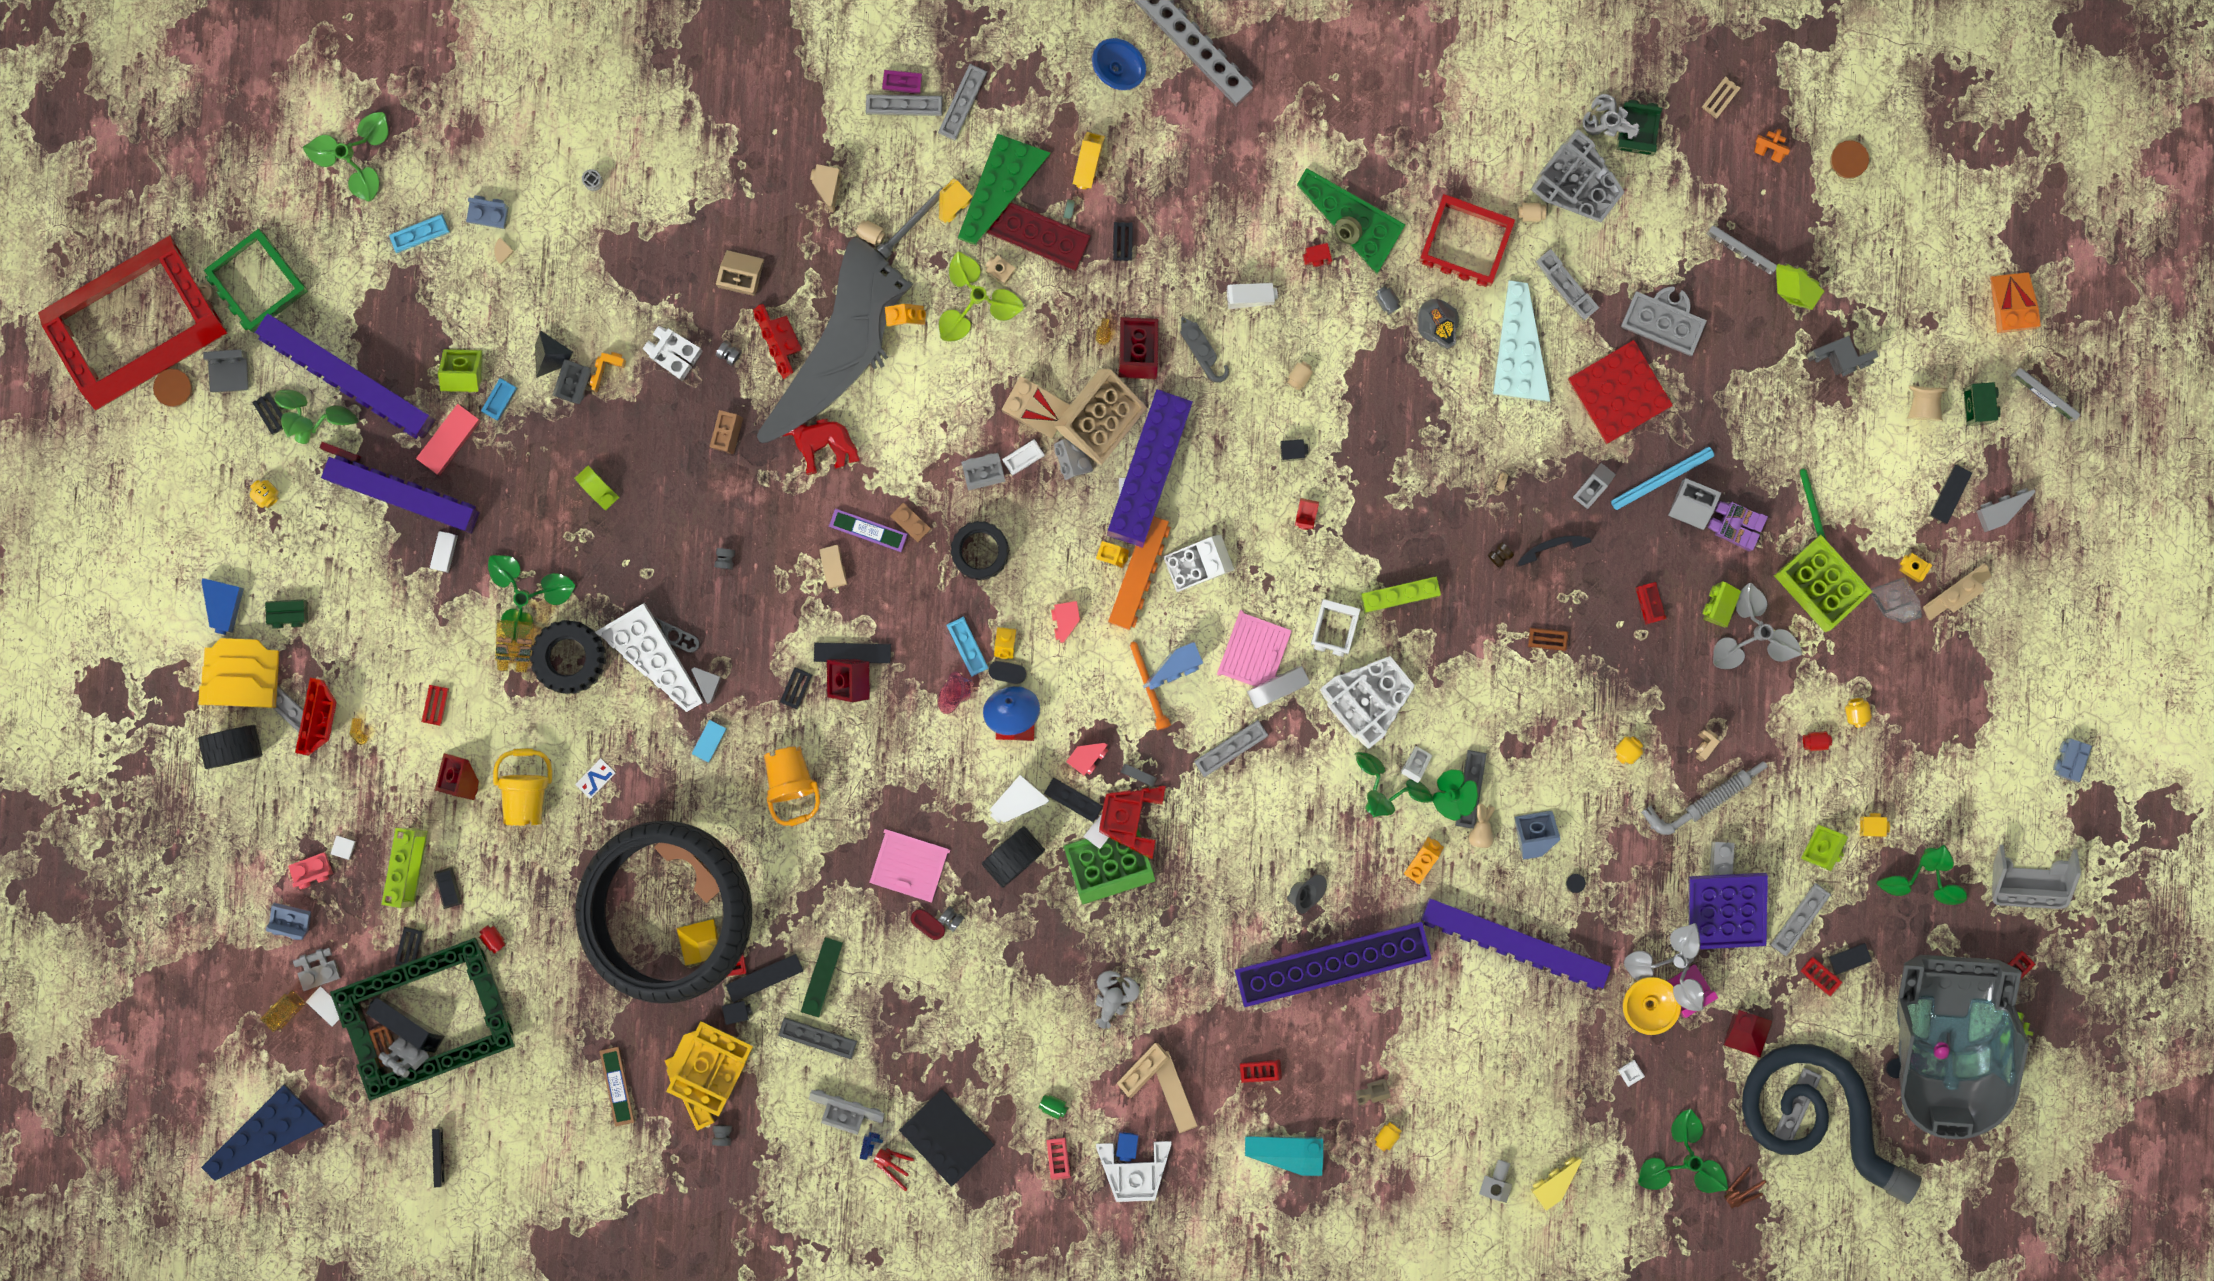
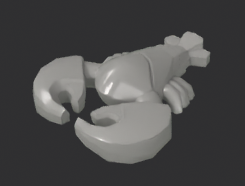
(1609, 120)
(1114, 997)

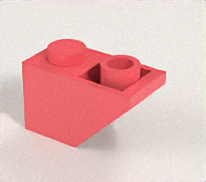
(1067, 619)
(1085, 756)

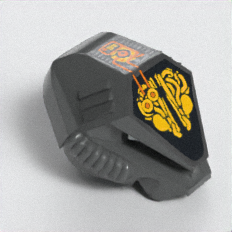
(1438, 322)

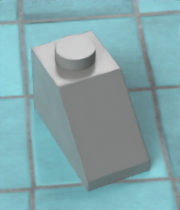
(1594, 486)

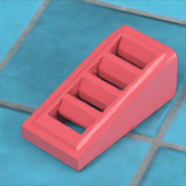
(1062, 1175)

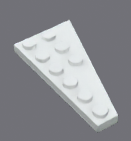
(648, 650)

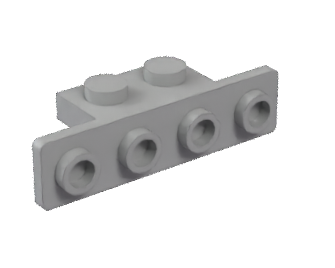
(844, 1114)

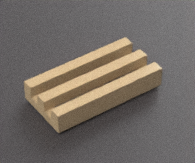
(1730, 85)

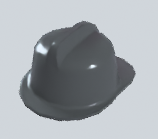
(1307, 894)

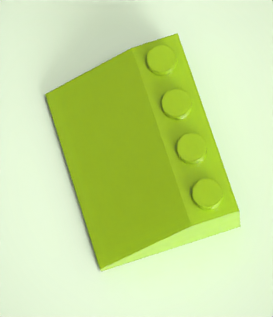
(1823, 583)

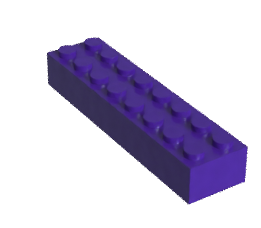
(1149, 468)
(393, 491)

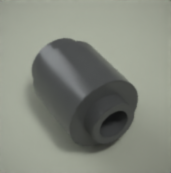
(1387, 299)

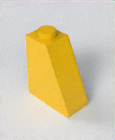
(1088, 160)

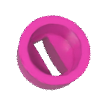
(1941, 1050)

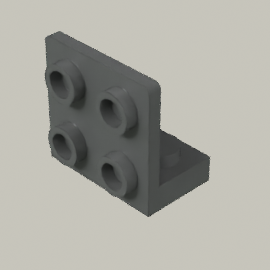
(227, 370)

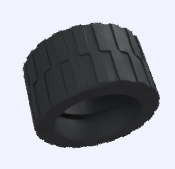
(979, 527)
(230, 746)
(1013, 856)

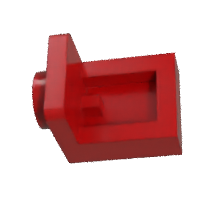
(1306, 514)

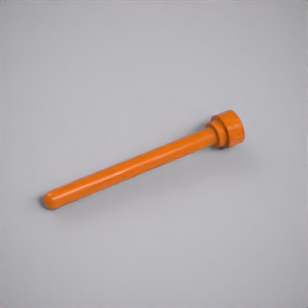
(1161, 720)

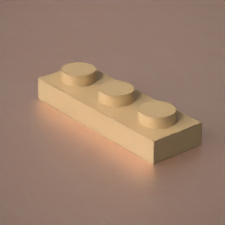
(1143, 1070)

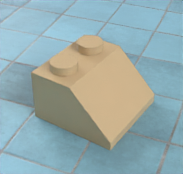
(827, 184)

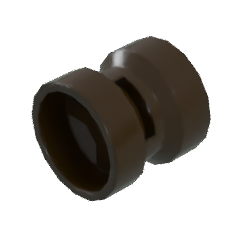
(1500, 555)

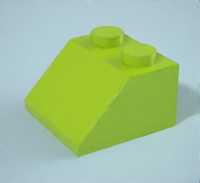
(460, 370)

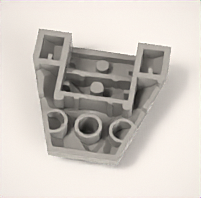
(1578, 180)

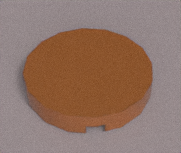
(1849, 159)
(172, 388)

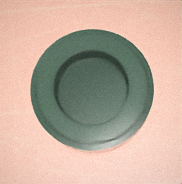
(1069, 207)

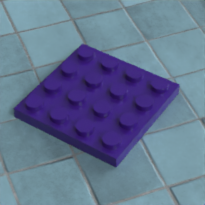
(1729, 909)

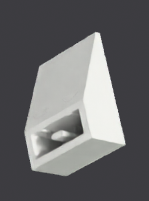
(1198, 563)

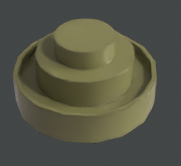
(1348, 230)

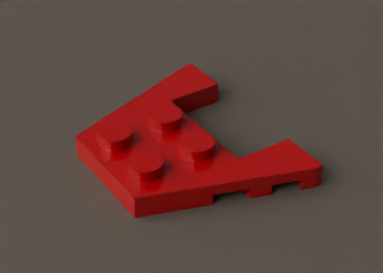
(1122, 817)

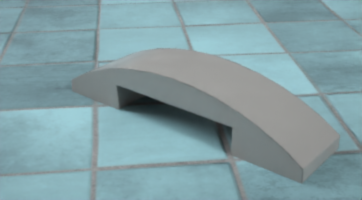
(1566, 285)

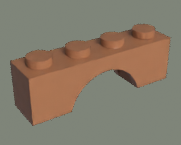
(705, 883)

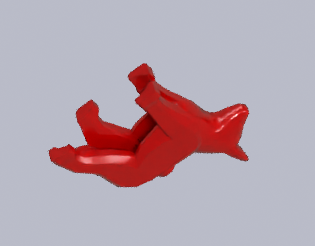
(815, 437)

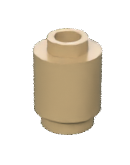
(1532, 212)
(871, 232)
(1300, 375)

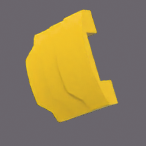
(239, 674)
(707, 1067)

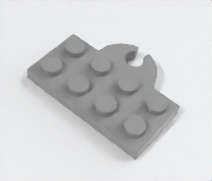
(1664, 320)

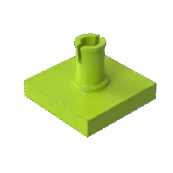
(1825, 848)

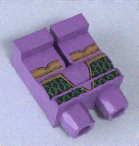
(1732, 522)

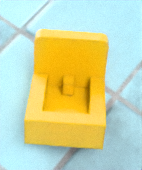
(1004, 643)

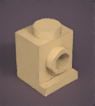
(1001, 276)

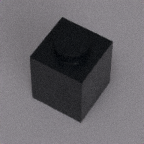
(1293, 450)
(737, 1012)

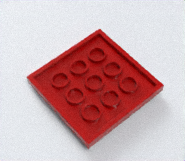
(1620, 392)

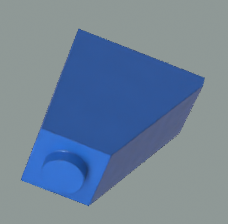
(221, 604)

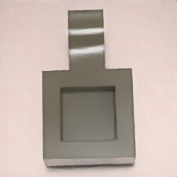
(1376, 1092)

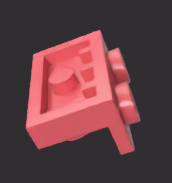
(310, 870)

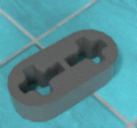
(1138, 775)

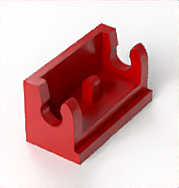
(1650, 603)

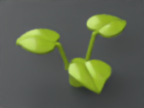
(1003, 306)

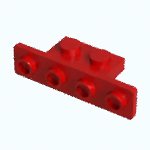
(779, 337)

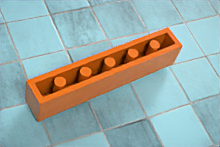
(1137, 576)

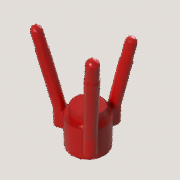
(884, 1160)

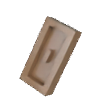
(910, 522)

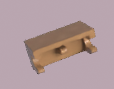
(726, 432)

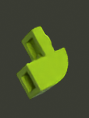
(596, 487)

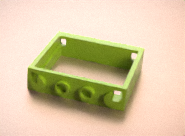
(404, 867)

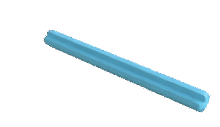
(1662, 478)

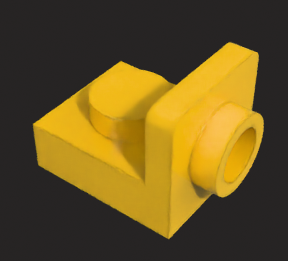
(1112, 554)

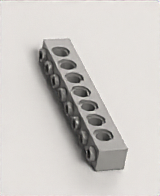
(1235, 94)

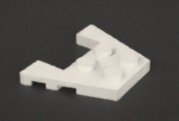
(1134, 1180)

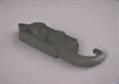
(1201, 349)

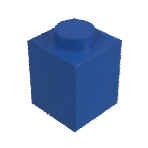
(1127, 1146)

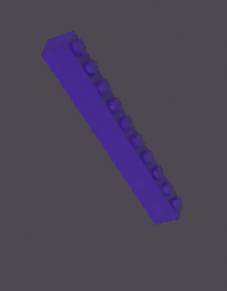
(1515, 943)

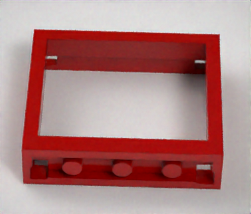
(1476, 211)

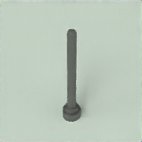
(886, 248)

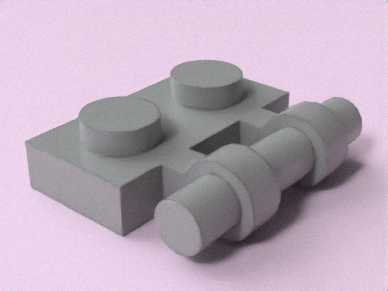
(317, 975)
(407, 1053)

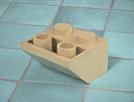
(740, 273)

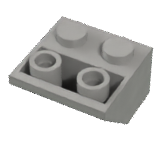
(1694, 503)

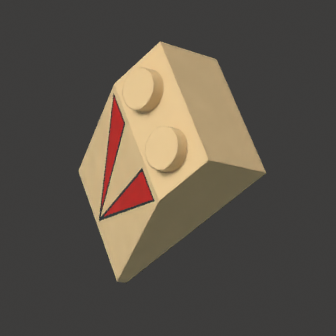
(1034, 407)

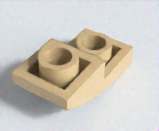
(833, 567)

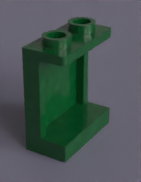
(1648, 119)

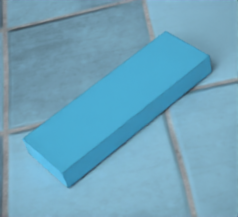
(419, 233)
(967, 646)

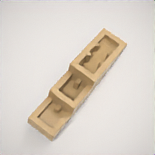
(1176, 1096)

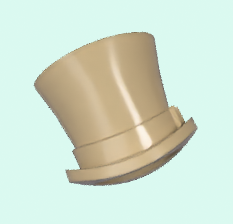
(1926, 403)

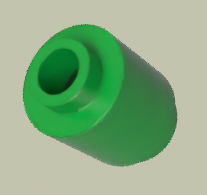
(1053, 1106)

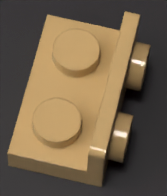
(1707, 747)

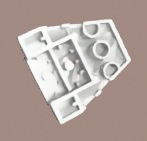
(1368, 698)

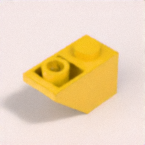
(951, 199)

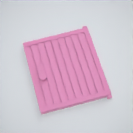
(1254, 650)
(909, 865)

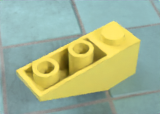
(1554, 1187)

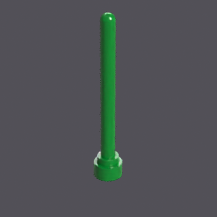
(1812, 503)

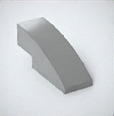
(1278, 687)

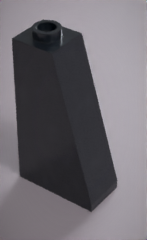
(405, 1025)

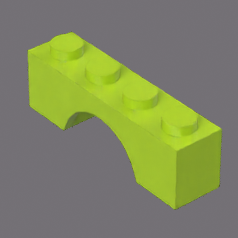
(1400, 594)

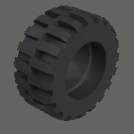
(542, 651)

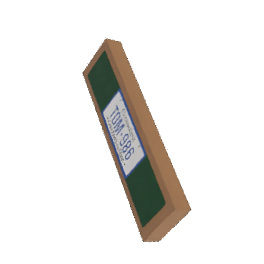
(617, 1086)

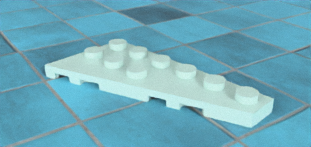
(1519, 360)

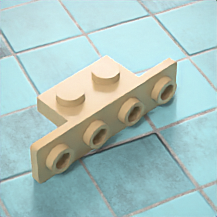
(1959, 593)

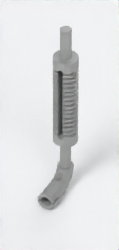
(1705, 804)

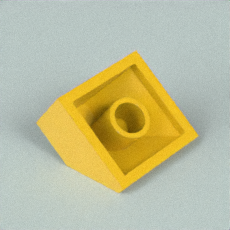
(697, 941)

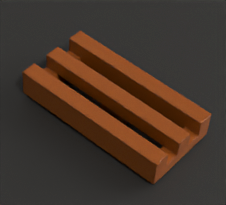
(1551, 647)
(383, 1041)

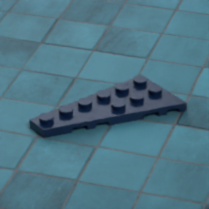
(270, 1128)

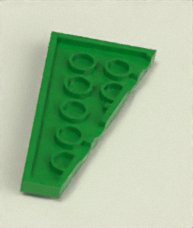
(1378, 228)

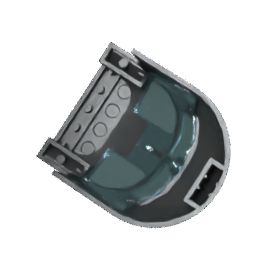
(1975, 1013)

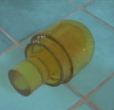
(1103, 332)

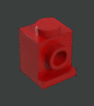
(1317, 255)

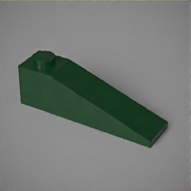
(821, 977)

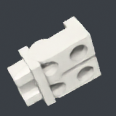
(665, 352)

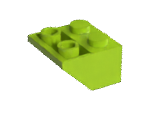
(1797, 287)
(1722, 604)

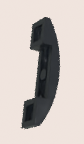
(1574, 541)

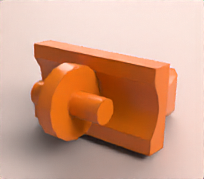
(1779, 149)

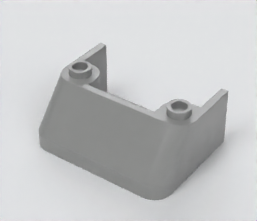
(2034, 886)

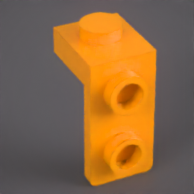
(905, 314)
(613, 359)
(1424, 860)

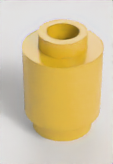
(1387, 1137)

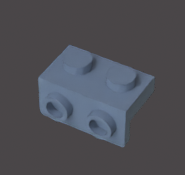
(289, 921)

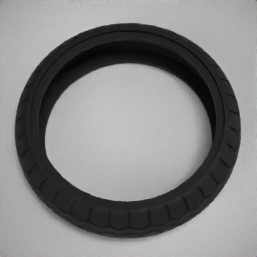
(593, 928)

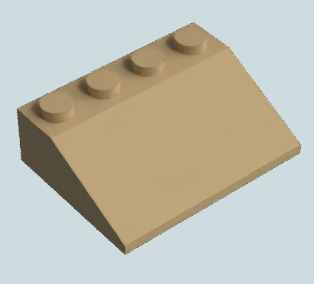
(1100, 415)

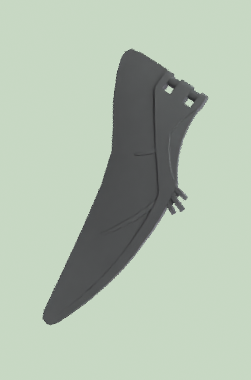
(848, 342)

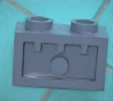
(487, 212)

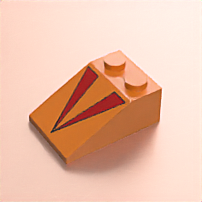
(2014, 303)

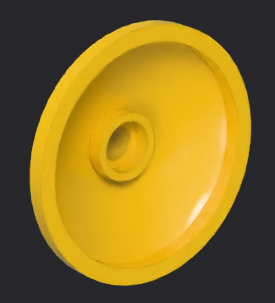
(1654, 1018)

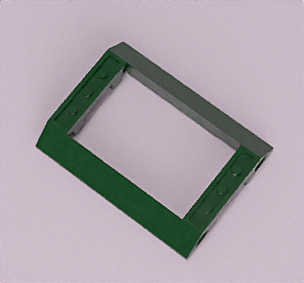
(352, 1017)

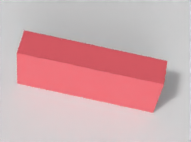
(448, 439)

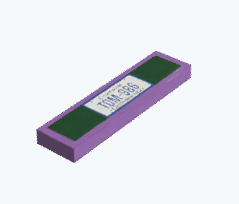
(868, 530)

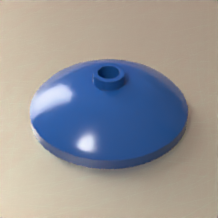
(1118, 64)
(1011, 710)

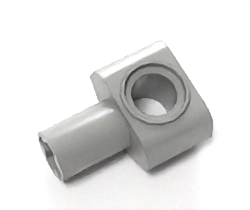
(1499, 1177)

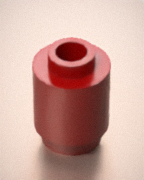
(1817, 741)
(492, 938)

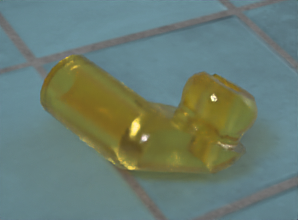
(356, 733)

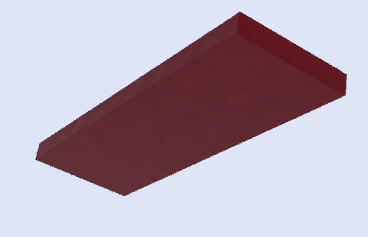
(1040, 235)

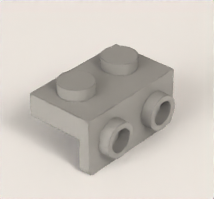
(1072, 459)
(983, 471)

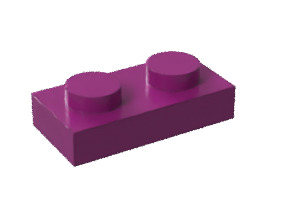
(902, 81)

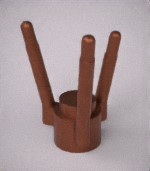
(1736, 1199)

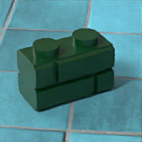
(286, 612)

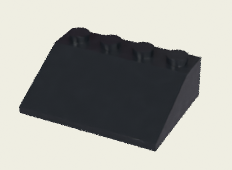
(946, 1137)

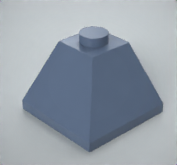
(1536, 833)

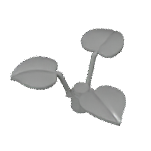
(1782, 643)
(1686, 941)

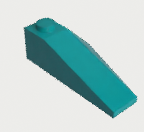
(1293, 1154)

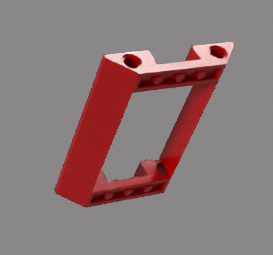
(204, 332)

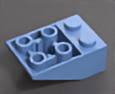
(1179, 661)

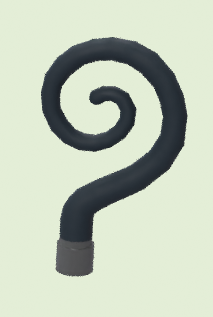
(1895, 1180)

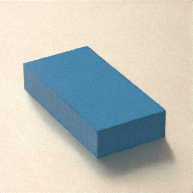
(499, 399)

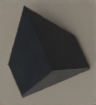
(549, 354)

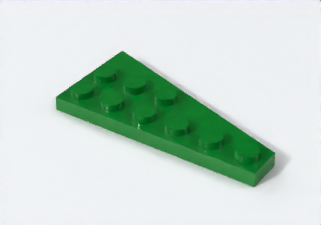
(1003, 178)

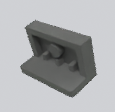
(572, 382)

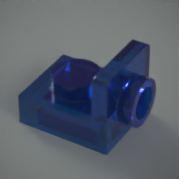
(867, 1147)

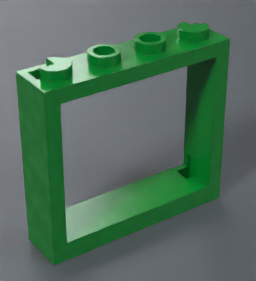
(223, 293)

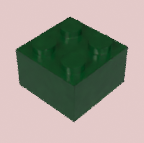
(1981, 404)

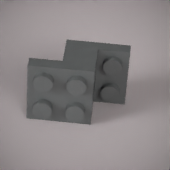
(1842, 356)

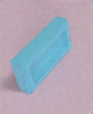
(709, 741)

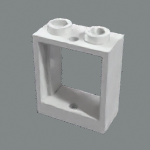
(1340, 608)

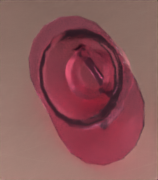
(955, 691)

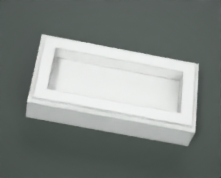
(1023, 457)

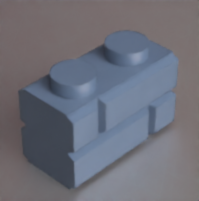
(2072, 760)

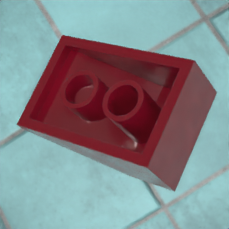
(1138, 348)

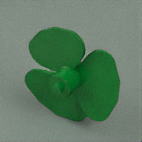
(1456, 800)

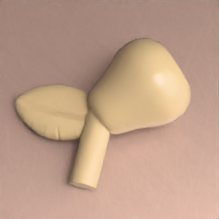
(1482, 835)

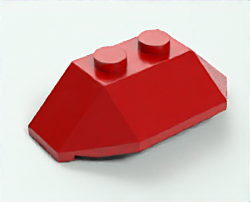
(316, 717)

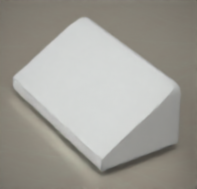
(443, 551)

